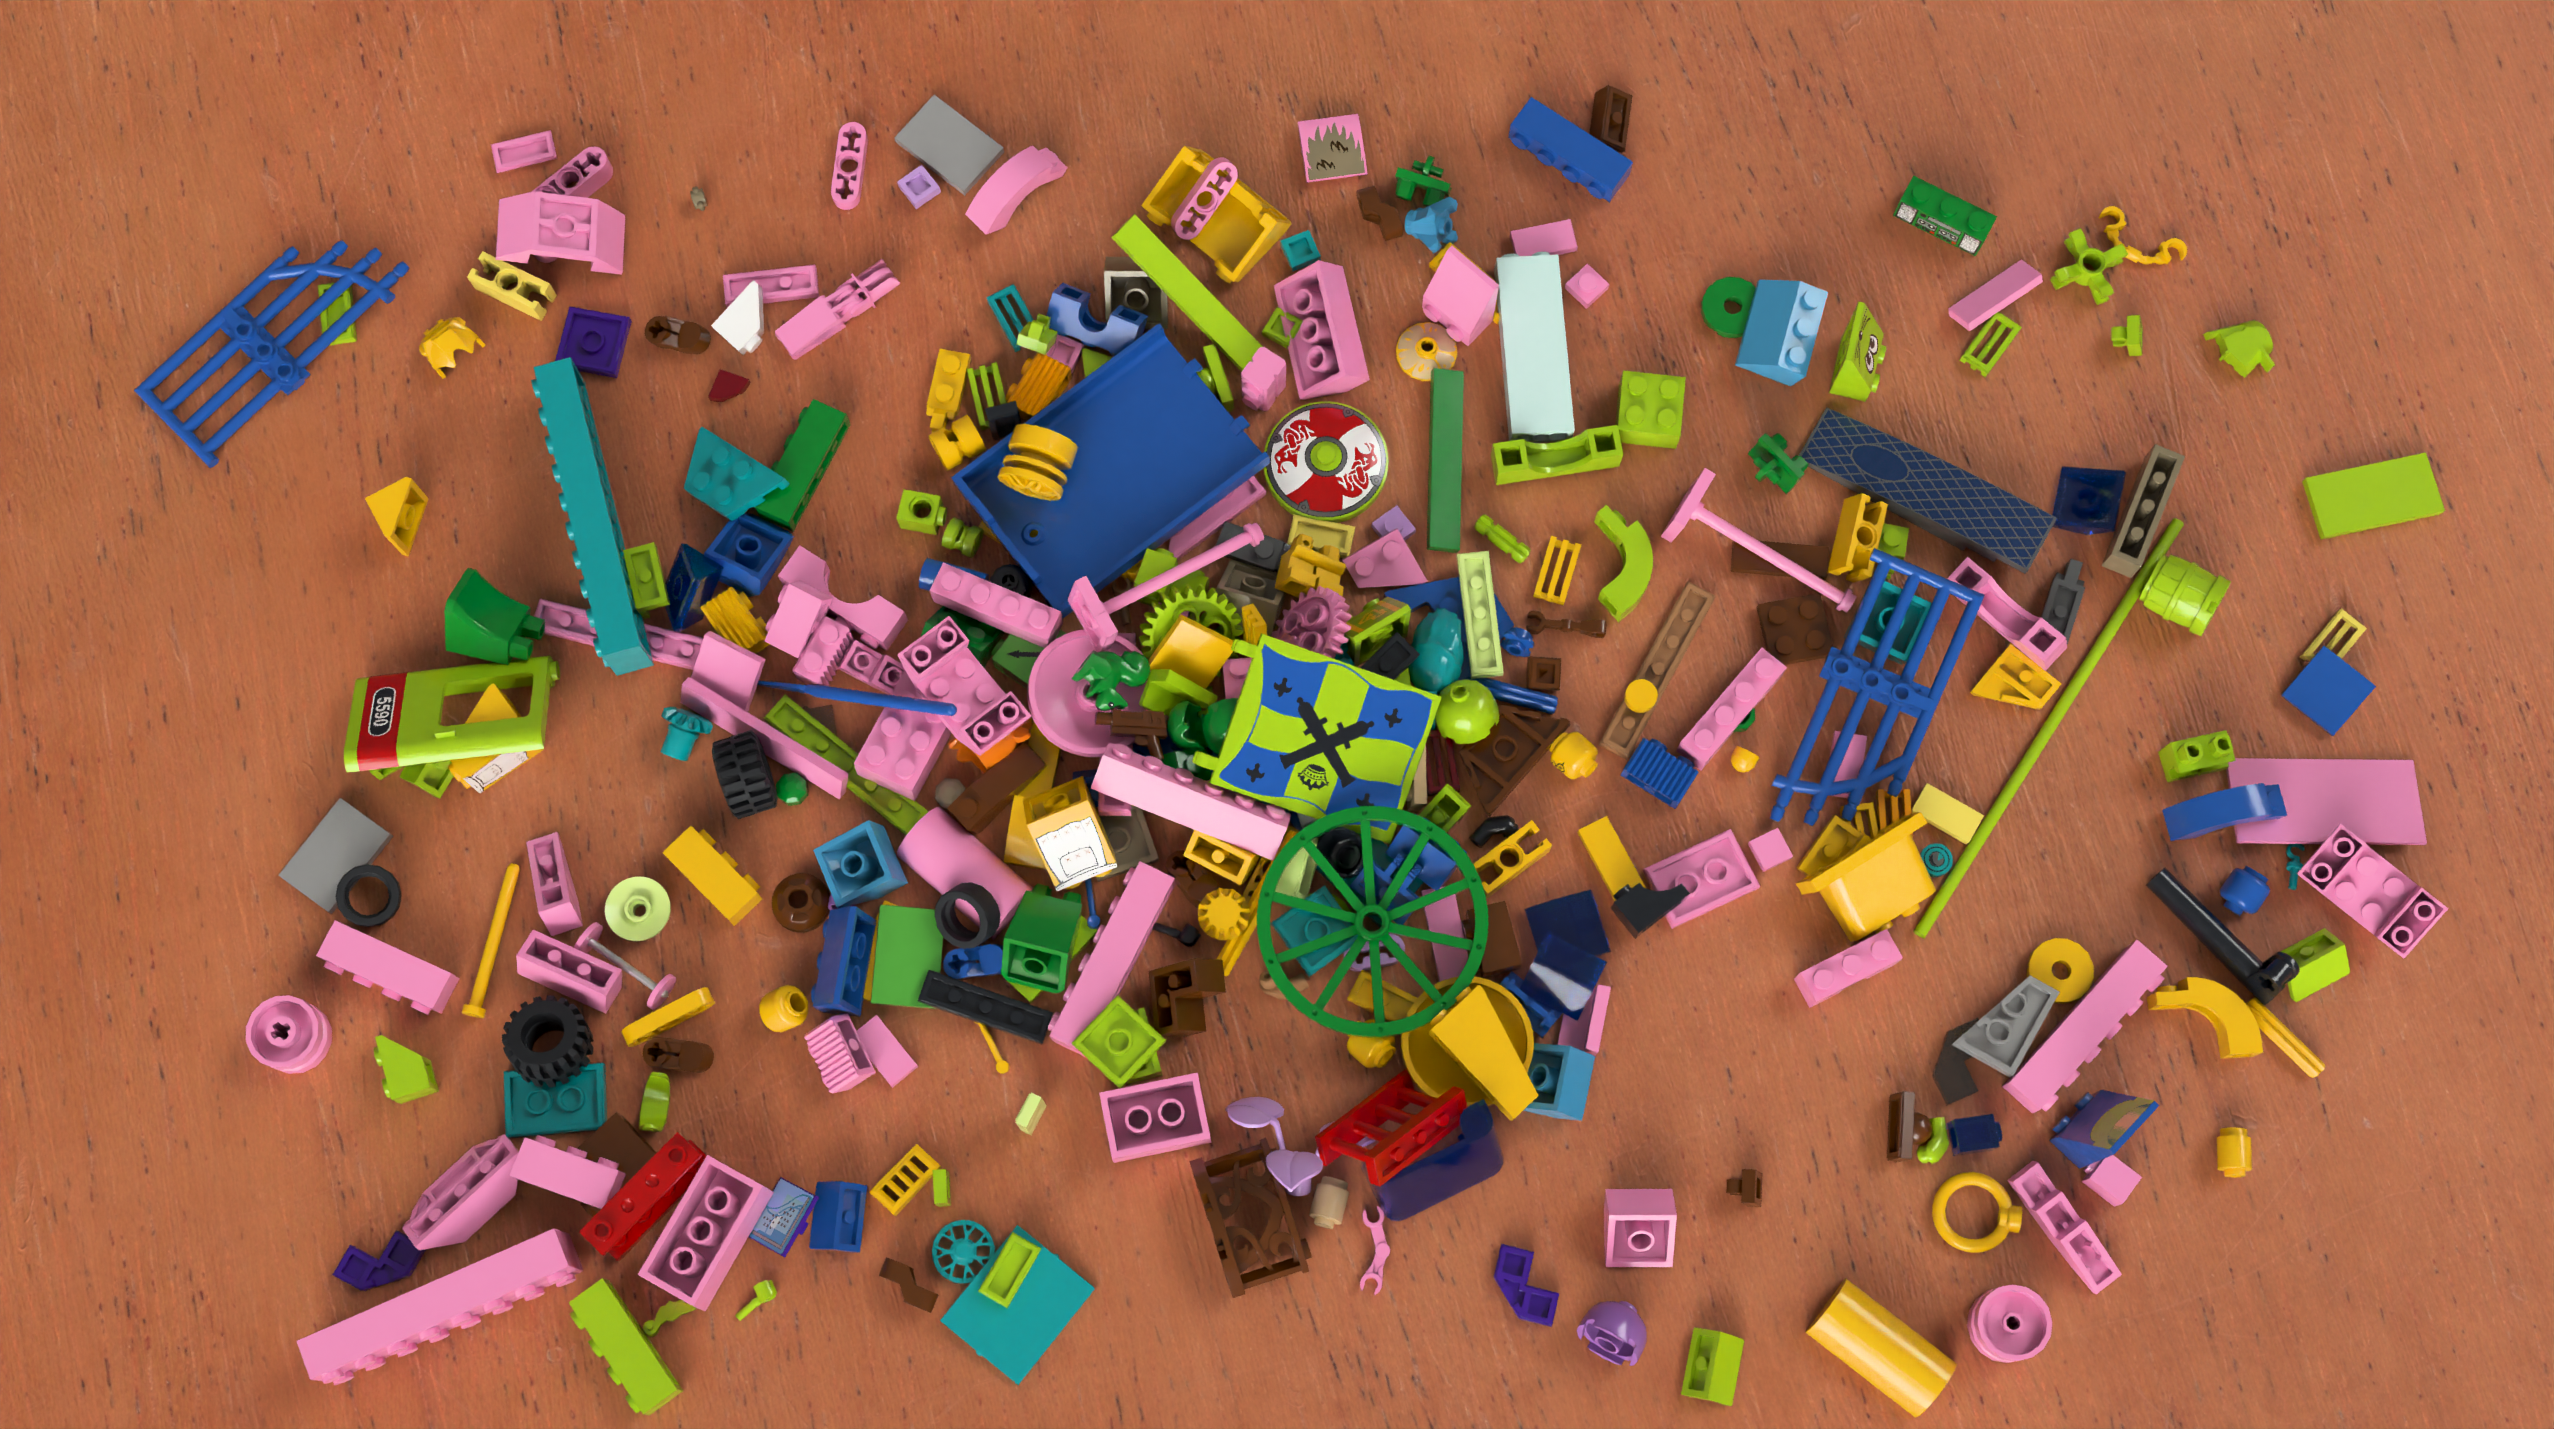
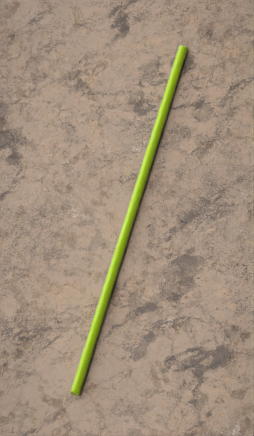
(2047, 730)

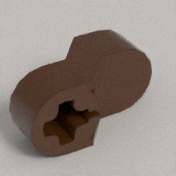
(1379, 213)
(664, 331)
(1184, 872)
(663, 1052)
(911, 1292)

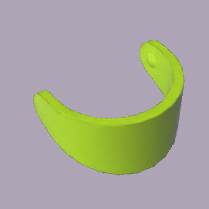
(655, 1103)

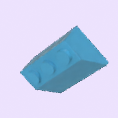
(1781, 330)

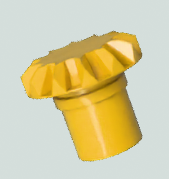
(1223, 914)

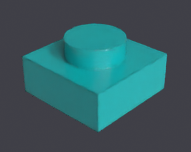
(1300, 250)

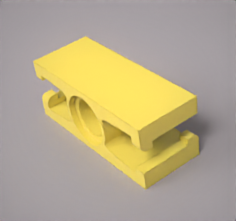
(509, 274)

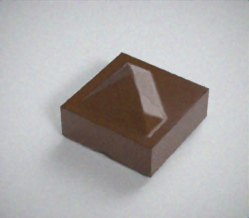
(1543, 673)

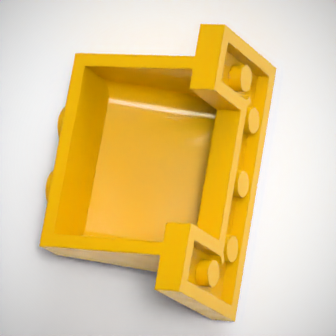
(1875, 880)

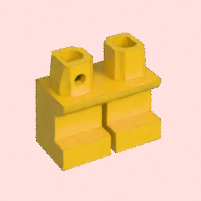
(1305, 569)

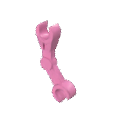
(1382, 1251)

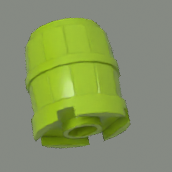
(2184, 593)

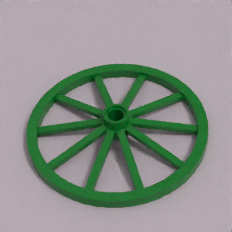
(1428, 831)

